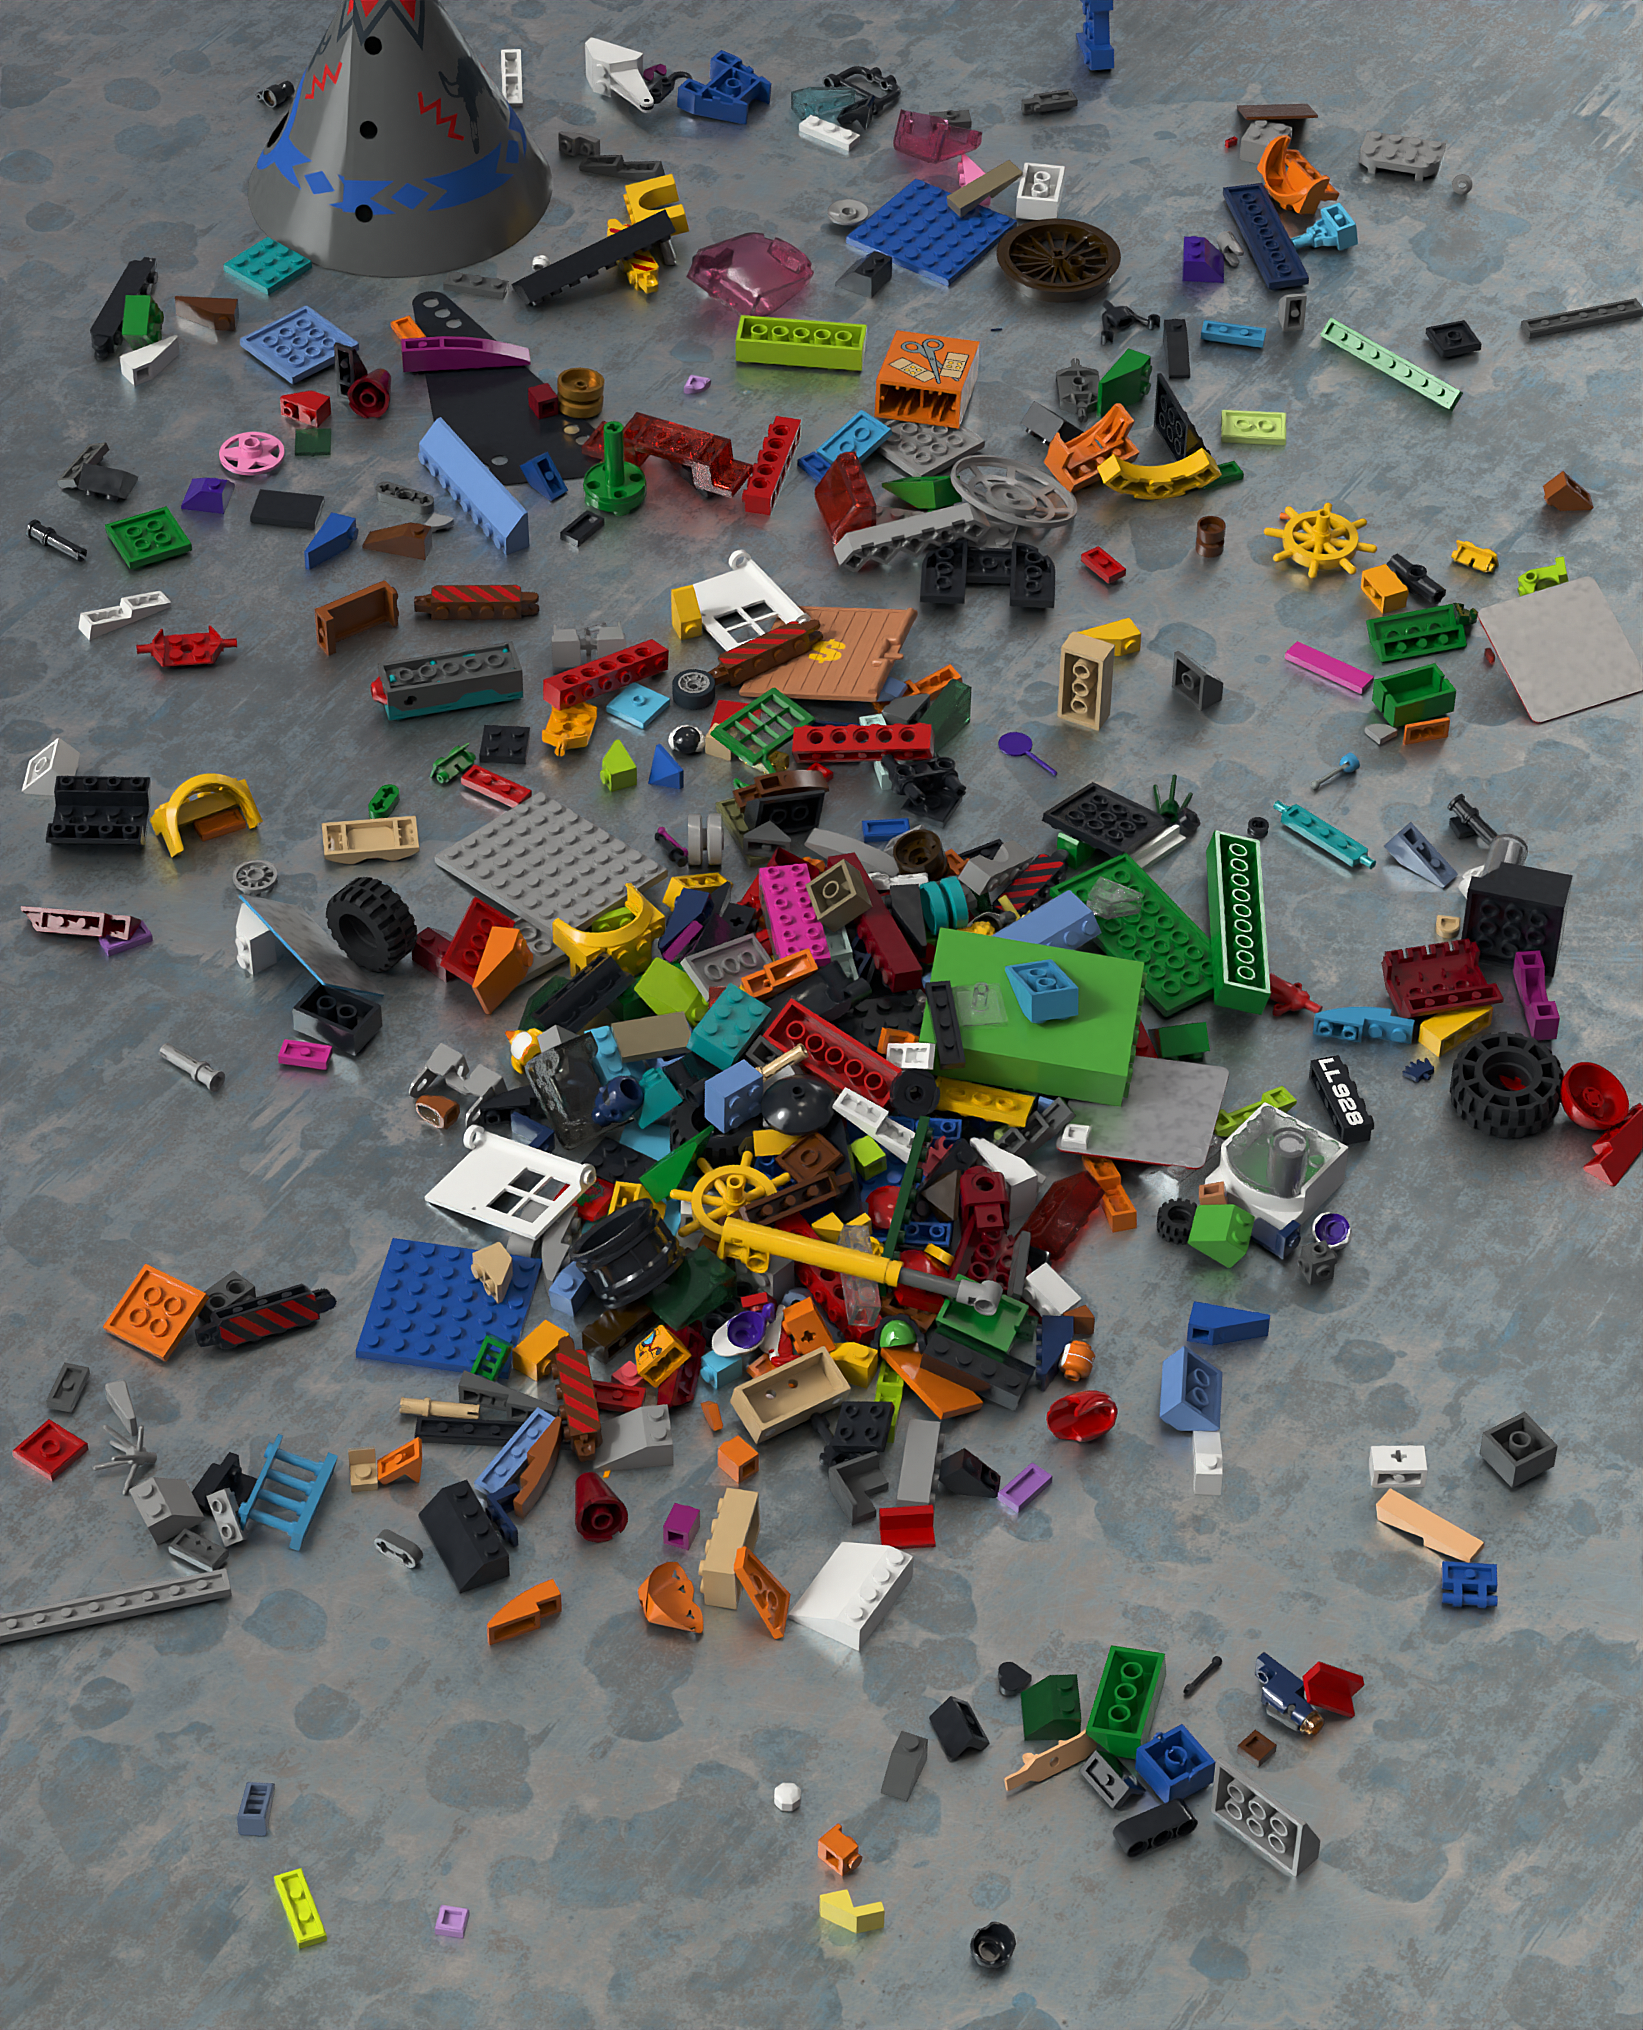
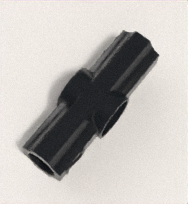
(1416, 579)

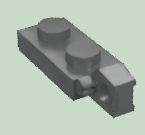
(1049, 101)

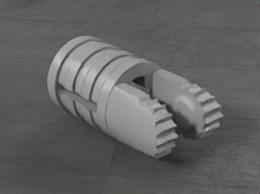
(1230, 247)

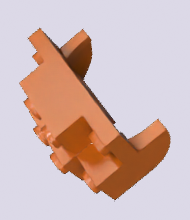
(1301, 185)

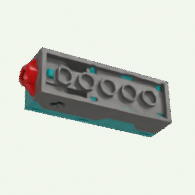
(448, 681)

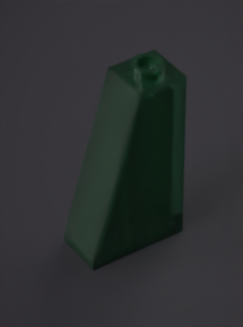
(948, 713)

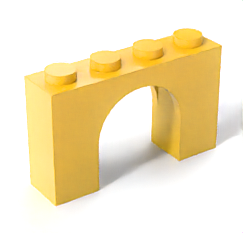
(652, 193)

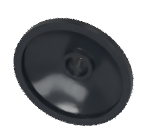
(798, 1104)

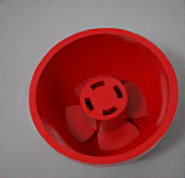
(1593, 1097)

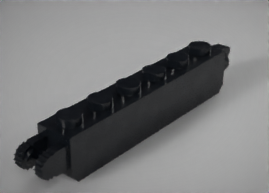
(107, 329)

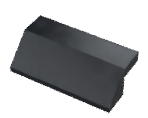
(584, 995)

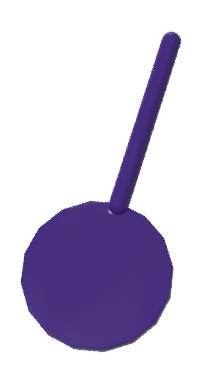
(1018, 745)

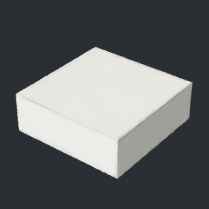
(1076, 1136)

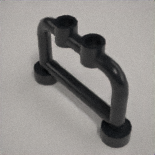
(871, 75)

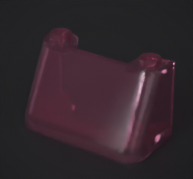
(932, 137)

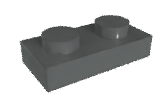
(68, 1387)

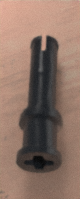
(48, 537)
(1470, 817)

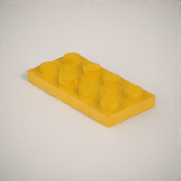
(984, 1102)

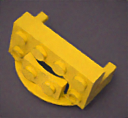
(181, 811)

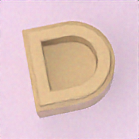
(1447, 926)

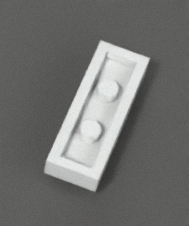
(829, 132)

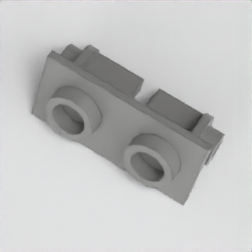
(223, 1508)

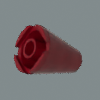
(371, 394)
(598, 1509)

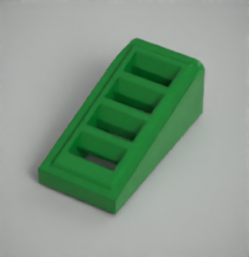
(501, 1357)

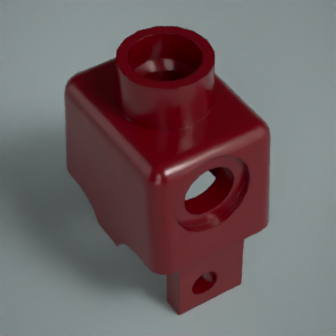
(987, 1195)

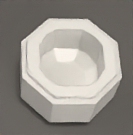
(787, 1796)

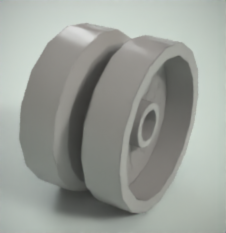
(705, 839)

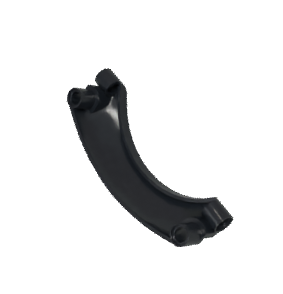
(825, 993)

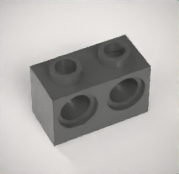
(226, 1292)

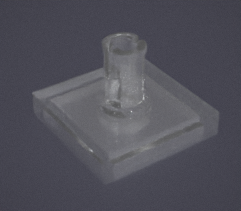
(979, 1006)

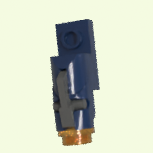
(1285, 1697)

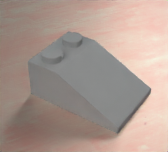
(636, 1440)

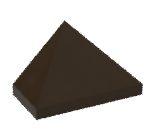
(944, 1196)

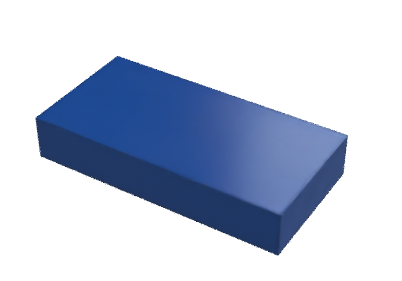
(884, 829)

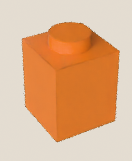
(738, 1459)

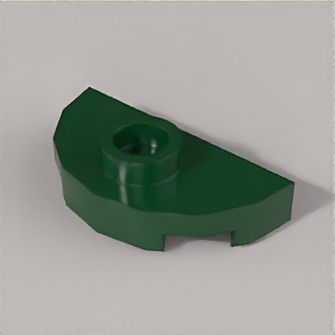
(1463, 615)

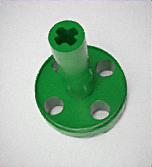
(614, 484)

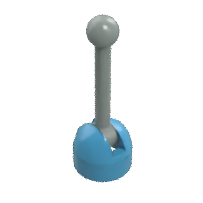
(1347, 764)

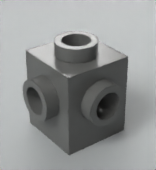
(1317, 1262)

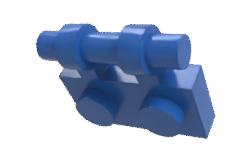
(1469, 1577)

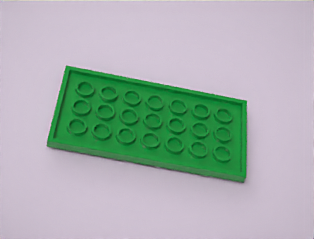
(1161, 936)

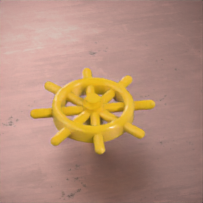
(1320, 540)
(732, 1195)

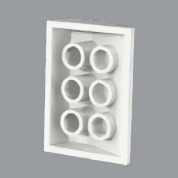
(854, 1592)

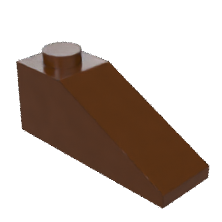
(209, 312)
(405, 540)

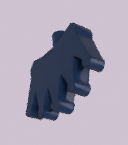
(1419, 1071)

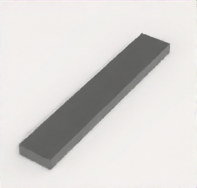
(1582, 318)

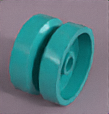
(944, 905)

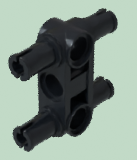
(923, 776)

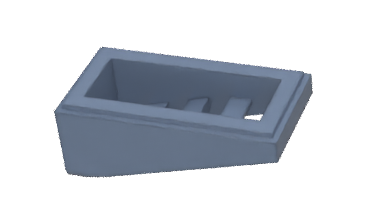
(255, 1810)

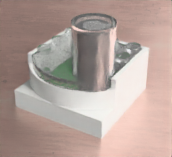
(1279, 1167)

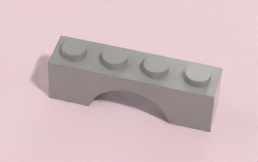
(987, 874)

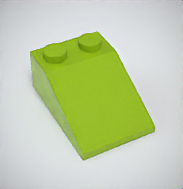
(671, 991)

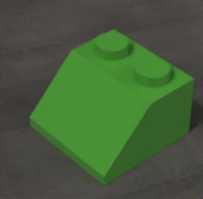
(1221, 1232)

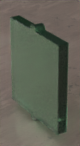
(313, 442)

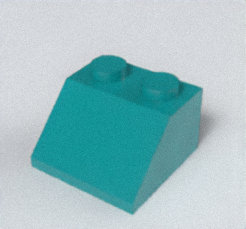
(658, 1097)

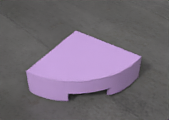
(696, 384)

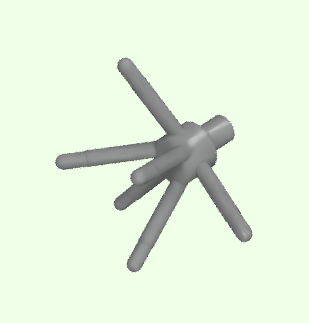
(135, 1455)

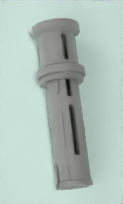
(199, 1071)

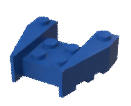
(1096, 35)
(728, 91)

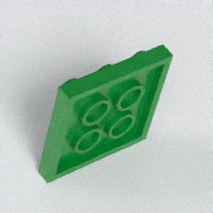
(148, 537)

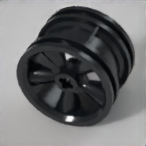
(627, 1253)

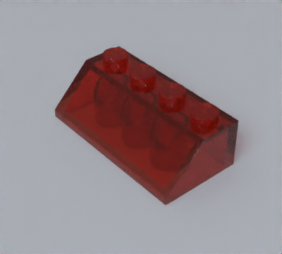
(1062, 1213)

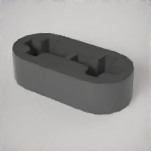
(398, 1548)

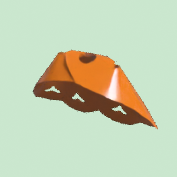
(665, 1603)

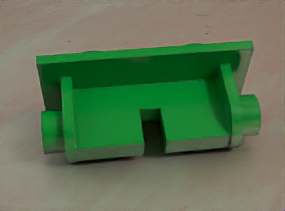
(445, 767)

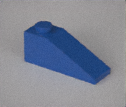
(331, 539)

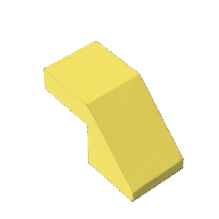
(839, 1909)

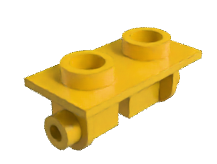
(1484, 559)

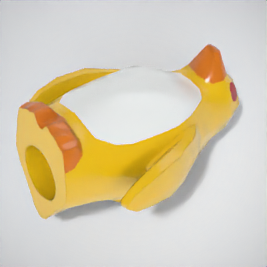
(523, 1047)

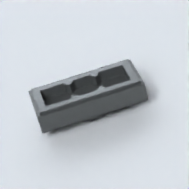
(955, 118)
(198, 1550)

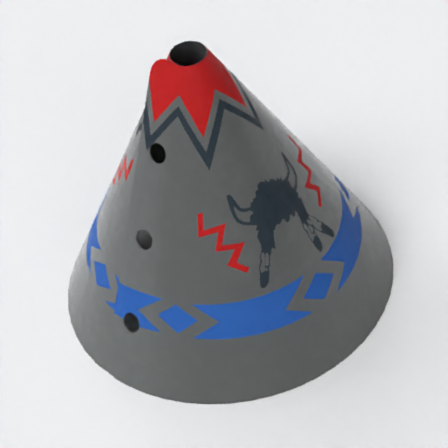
(444, 174)

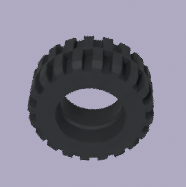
(371, 924)
(719, 1152)

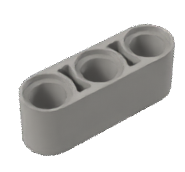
(523, 1245)

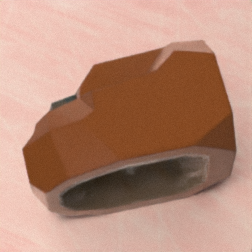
(438, 1110)

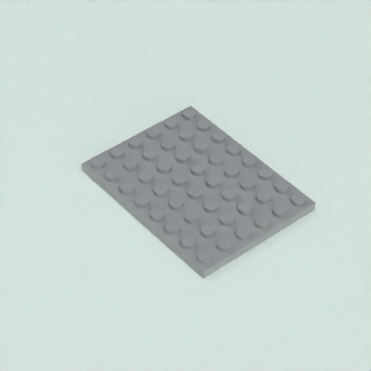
(550, 865)

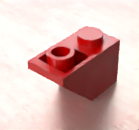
(306, 407)

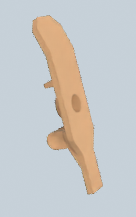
(1039, 1766)

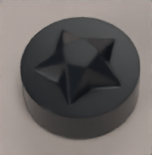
(1189, 819)

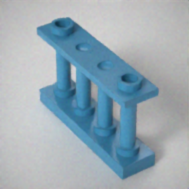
(304, 1509)

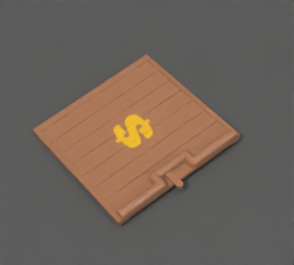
(848, 661)

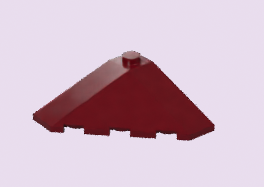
(986, 1257)

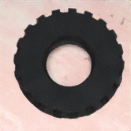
(1503, 1111)

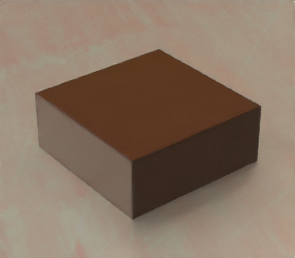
(1256, 1748)

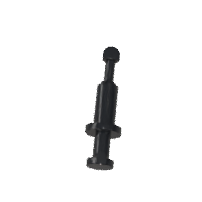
(674, 853)

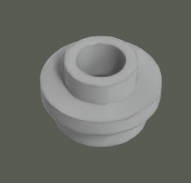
(1462, 178)

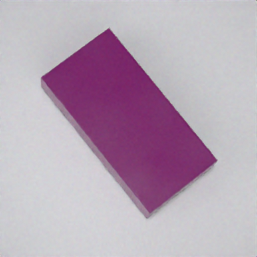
(682, 940)

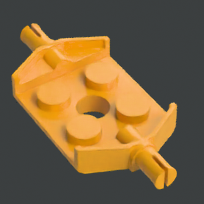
(578, 719)

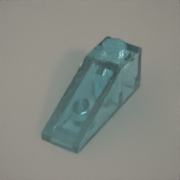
(820, 100)

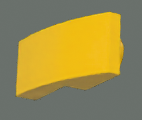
(771, 1142)

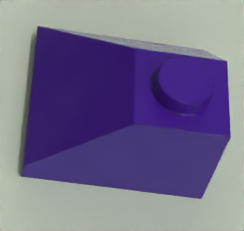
(208, 495)

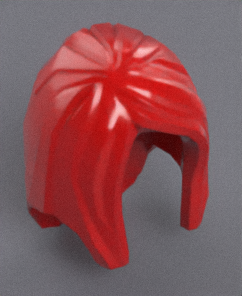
(1082, 1416)

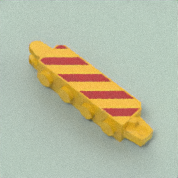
(641, 269)

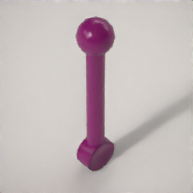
(662, 830)

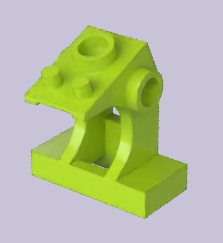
(1543, 577)

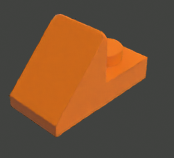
(401, 1461)

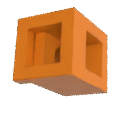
(839, 1851)

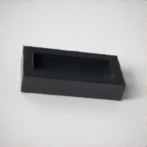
(582, 528)

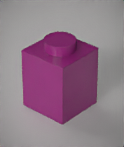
(681, 1526)

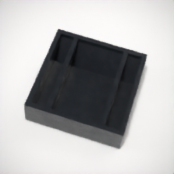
(886, 1011)

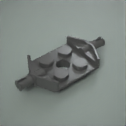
(1078, 398)

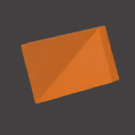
(1426, 731)

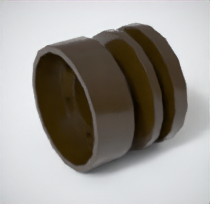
(921, 853)

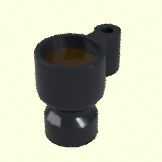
(276, 93)

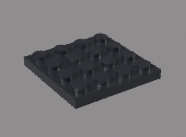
(1106, 820)

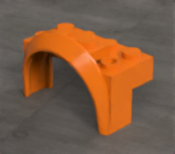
(1077, 460)

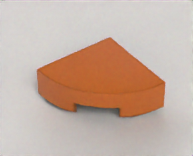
(712, 1415)

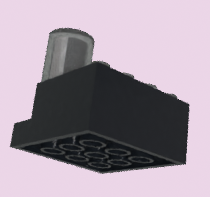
(1516, 907)

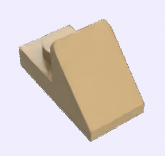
(363, 1469)

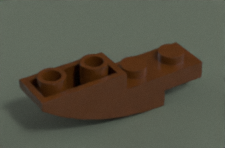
(780, 784)

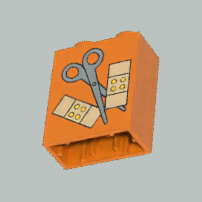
(927, 379)

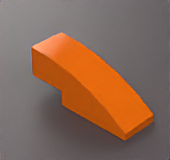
(779, 975)
(524, 1612)

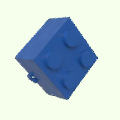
(1175, 1764)

